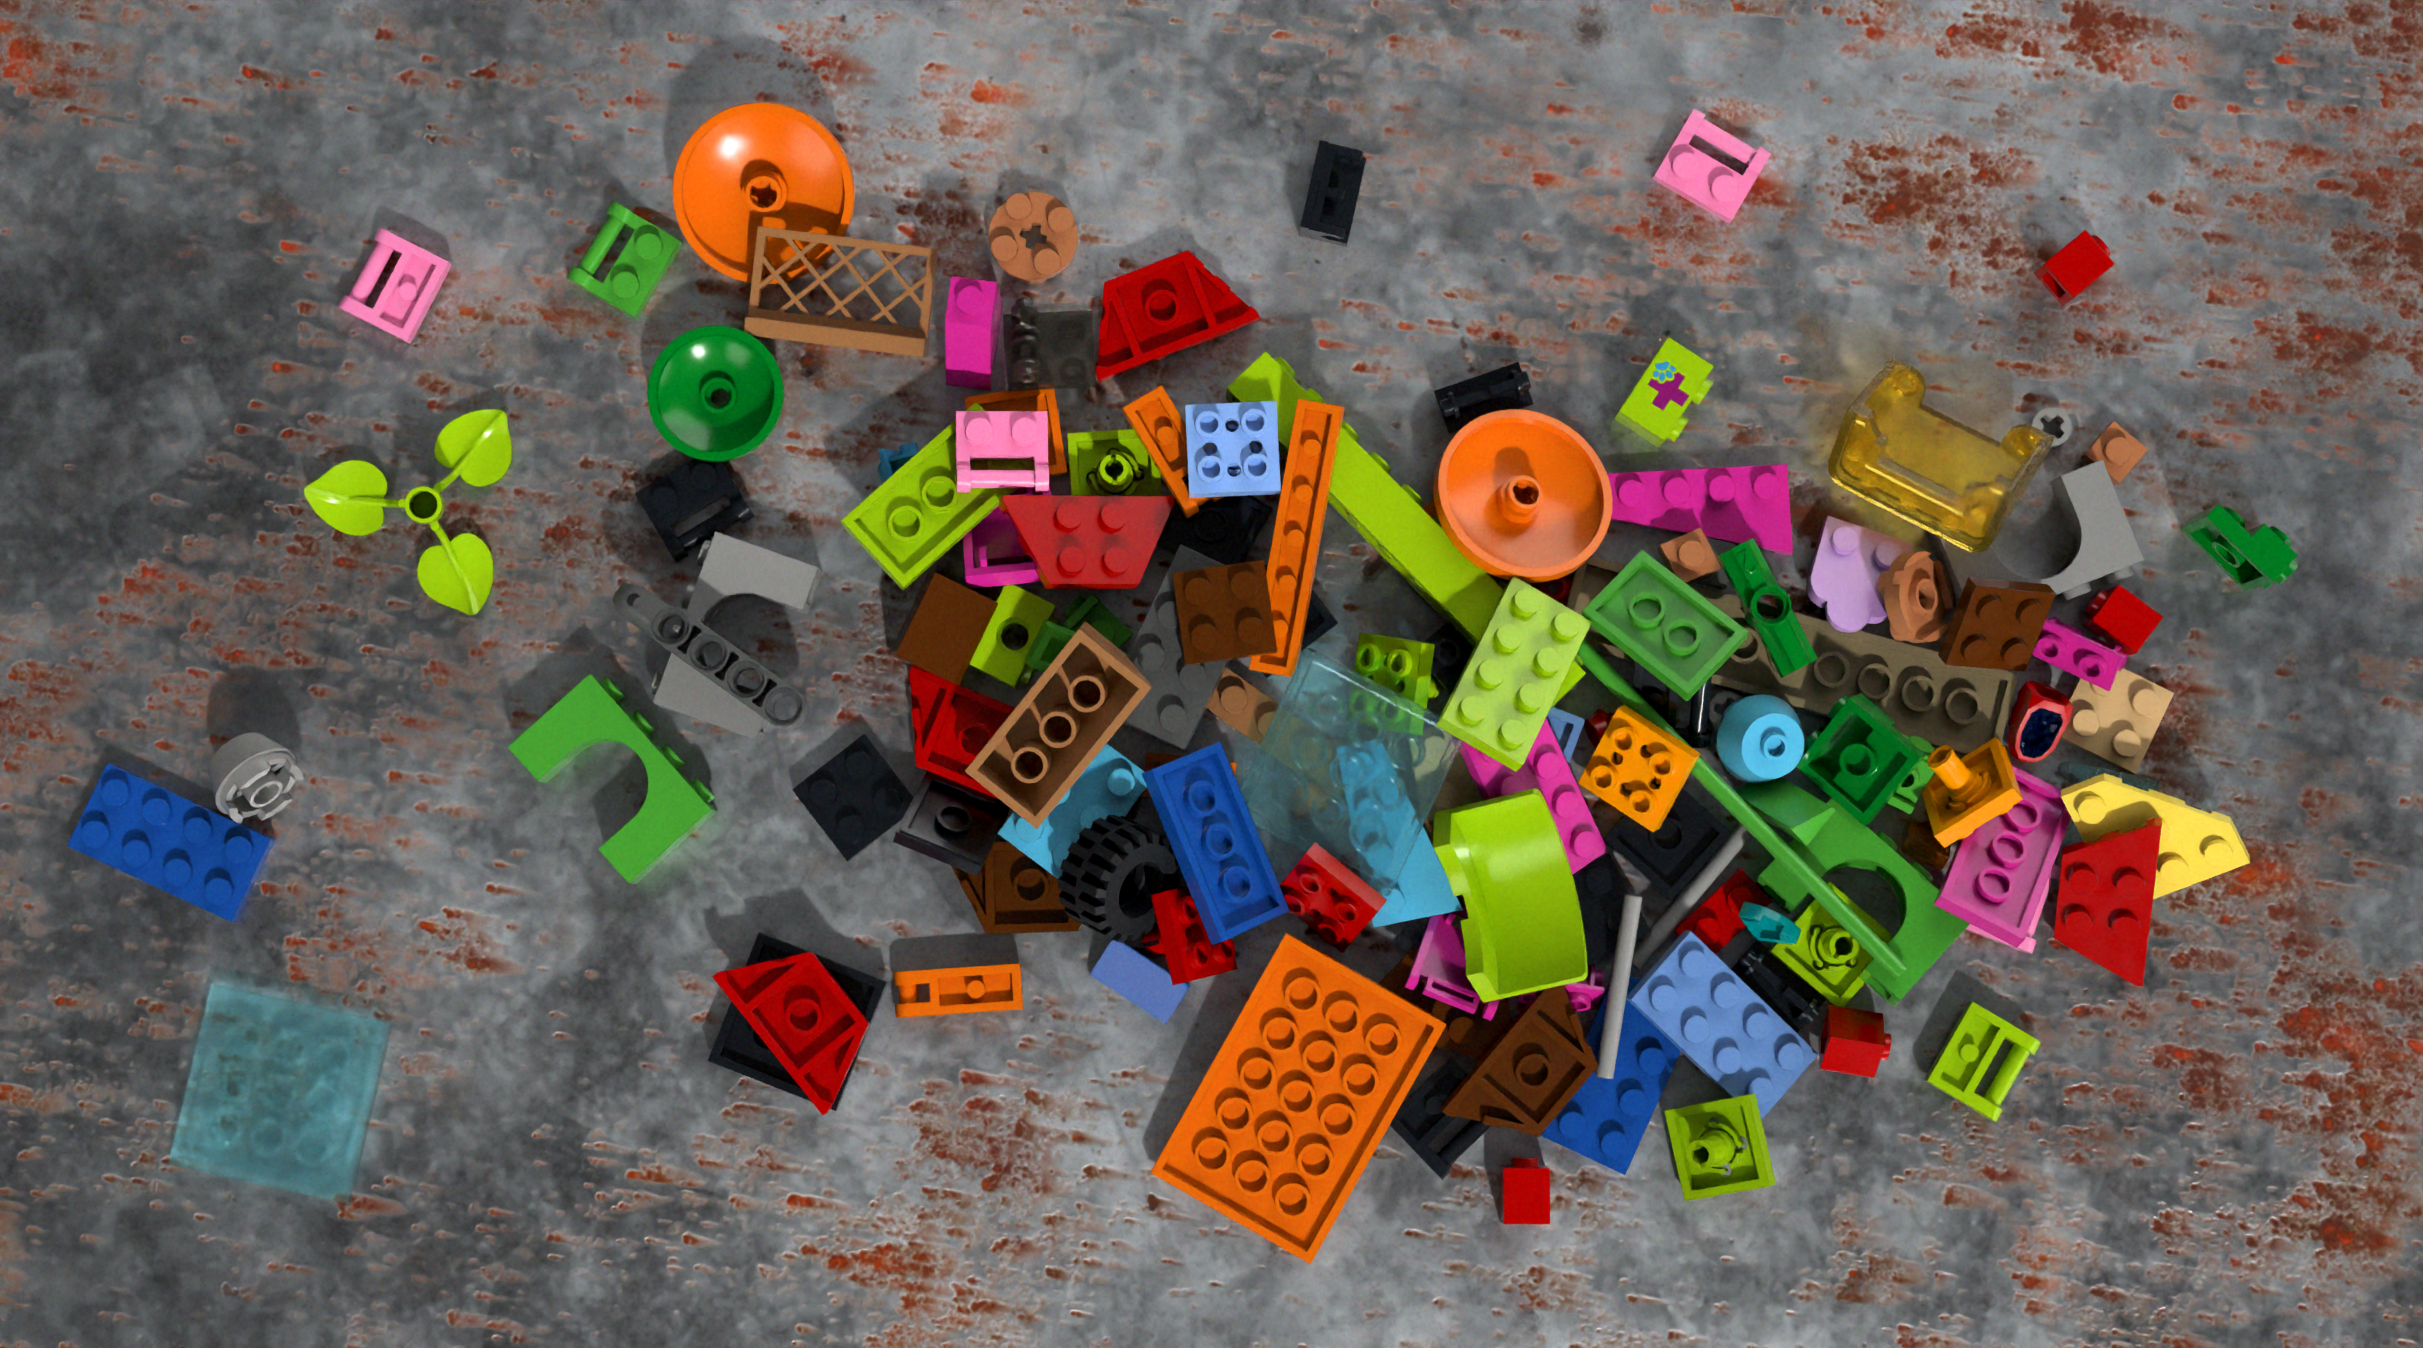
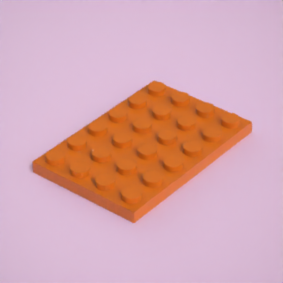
(1298, 1097)

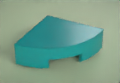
(1768, 924)

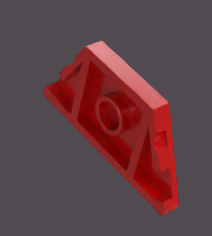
(1163, 313)
(1088, 538)
(952, 726)
(2109, 898)
(801, 1020)

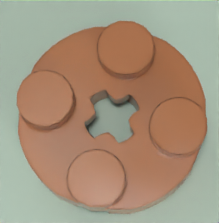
(1055, 223)
(1915, 617)

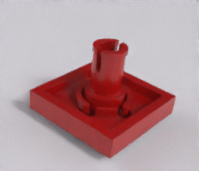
(1330, 897)
(1185, 939)

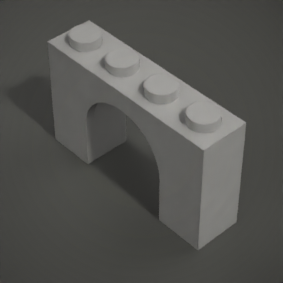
(2099, 539)
(729, 573)

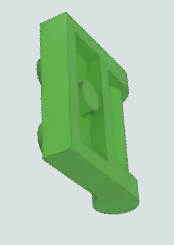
(636, 269)

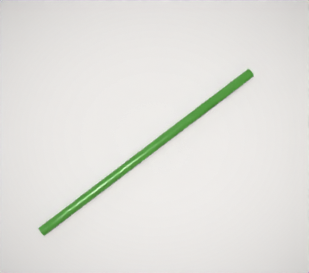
(1751, 820)

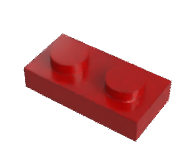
(1717, 916)

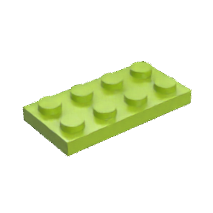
(919, 513)
(1514, 674)

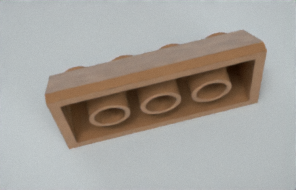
(1060, 725)

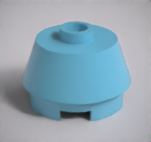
(1759, 739)

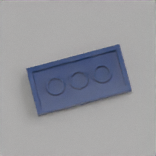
(171, 842)
(1215, 843)
(1612, 1114)

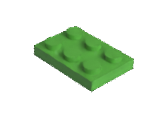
(1664, 625)

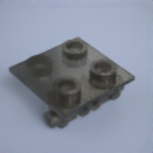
(1047, 348)

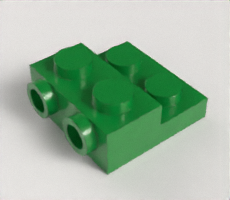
(2248, 556)
(1859, 757)

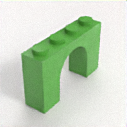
(672, 804)
(1923, 927)

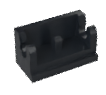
(1332, 193)

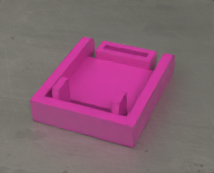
(996, 542)
(1443, 966)

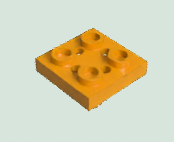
(1637, 767)
(1968, 790)

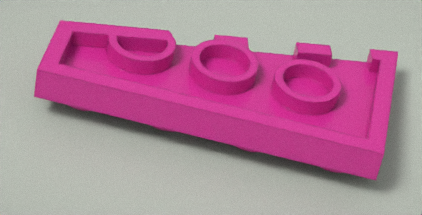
(1723, 501)

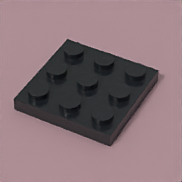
(744, 1051)

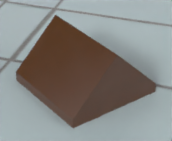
(943, 628)

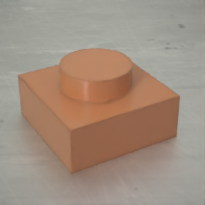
(2117, 449)
(1689, 557)

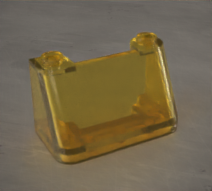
(1930, 464)

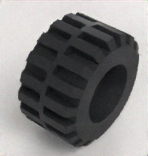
(1114, 874)

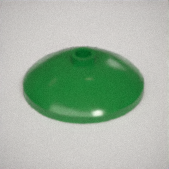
(690, 375)

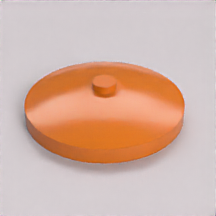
(764, 170)
(1522, 496)

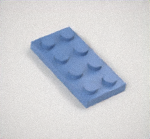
(1721, 1023)

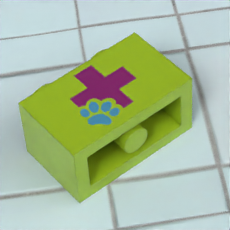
(1665, 392)

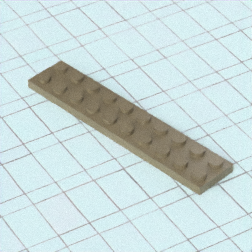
(1905, 681)

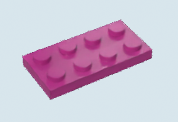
(1550, 774)
(2006, 863)

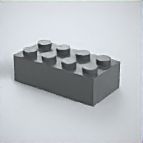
(1178, 691)

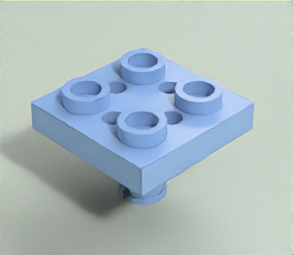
(1232, 455)

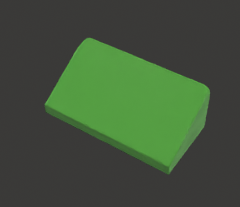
(1787, 808)

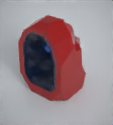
(2037, 722)

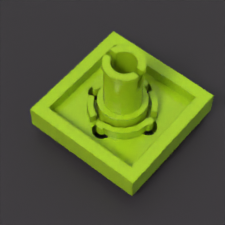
(1115, 474)
(1398, 665)
(1834, 946)
(1704, 1150)

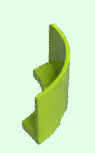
(1516, 892)

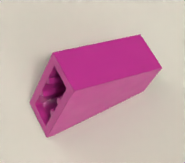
(972, 332)

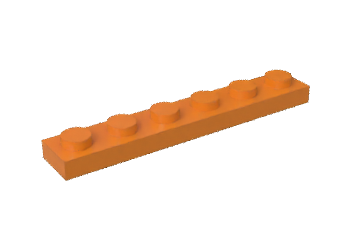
(1299, 529)

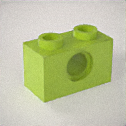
(1014, 608)

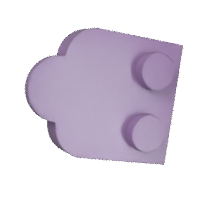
(1847, 573)

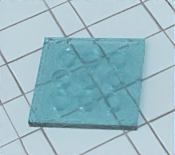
(1348, 769)
(280, 1093)

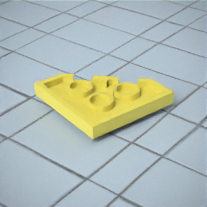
(2192, 841)

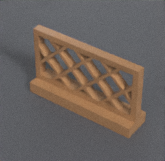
(838, 331)

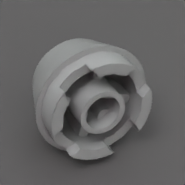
(252, 777)

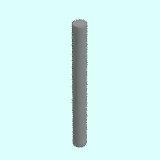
(1690, 895)
(1618, 986)

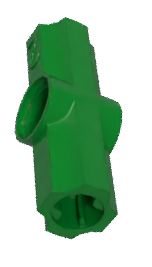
(1753, 579)

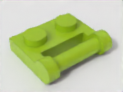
(1969, 1054)

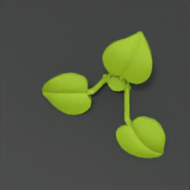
(450, 573)

